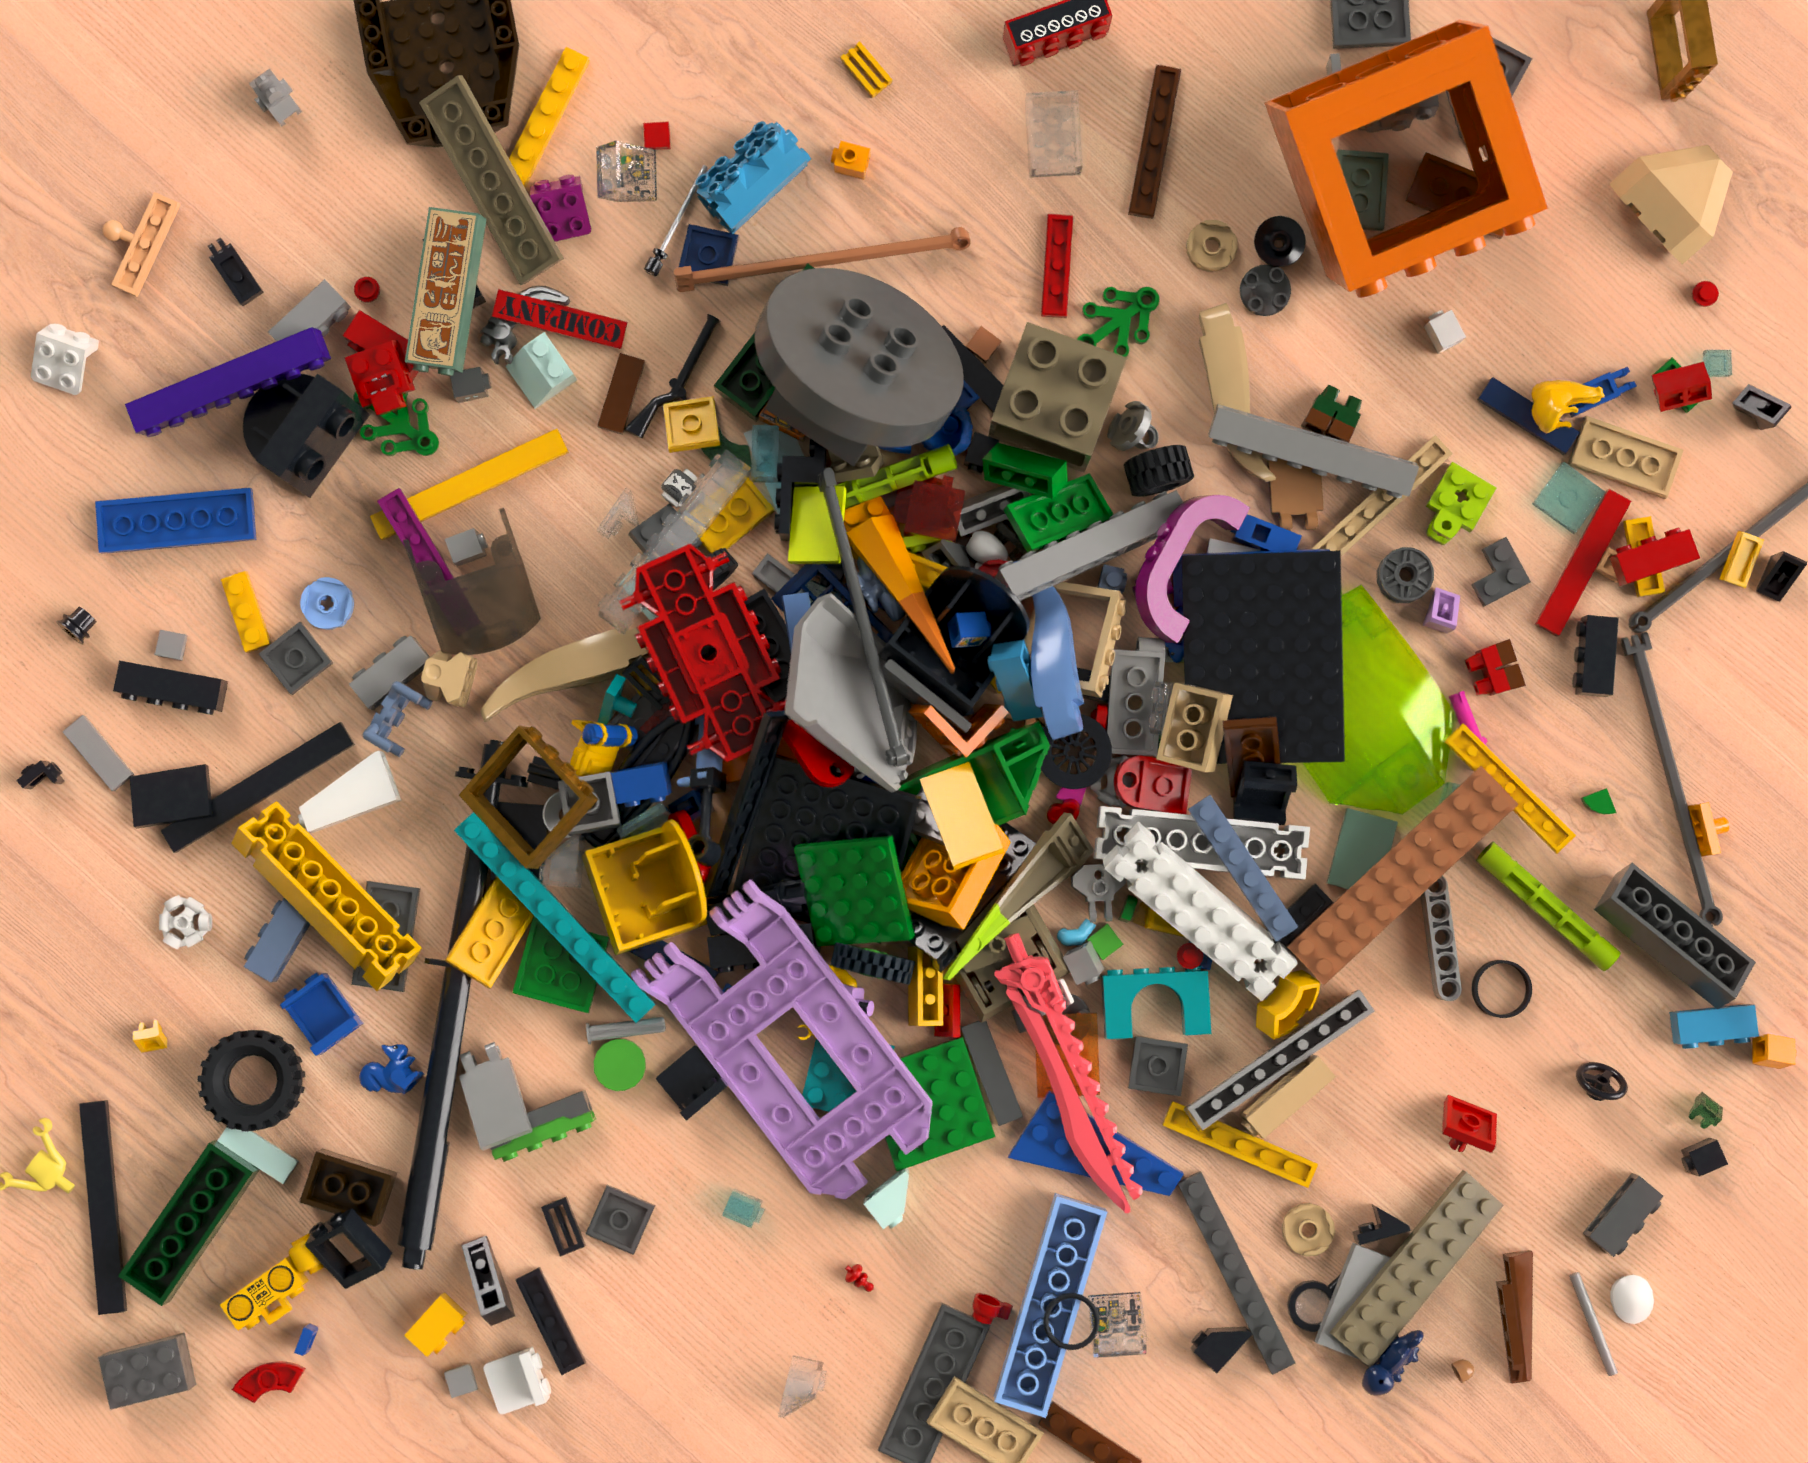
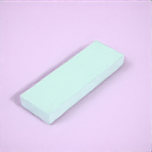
(259, 1153)

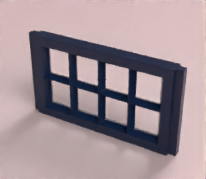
(806, 573)

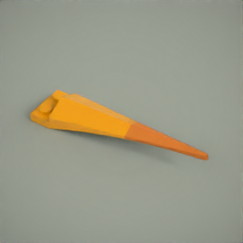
(879, 544)

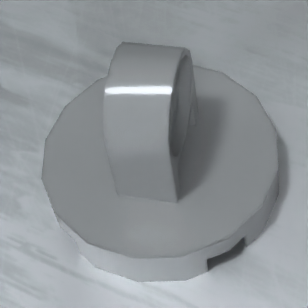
(1131, 426)

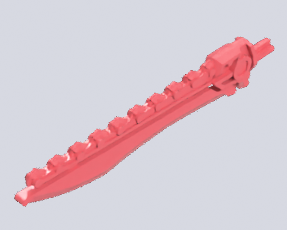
(1043, 992)

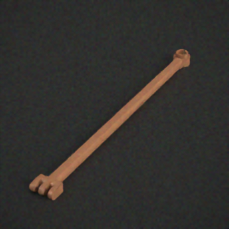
(685, 278)

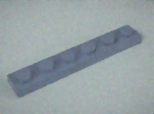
(1243, 868)

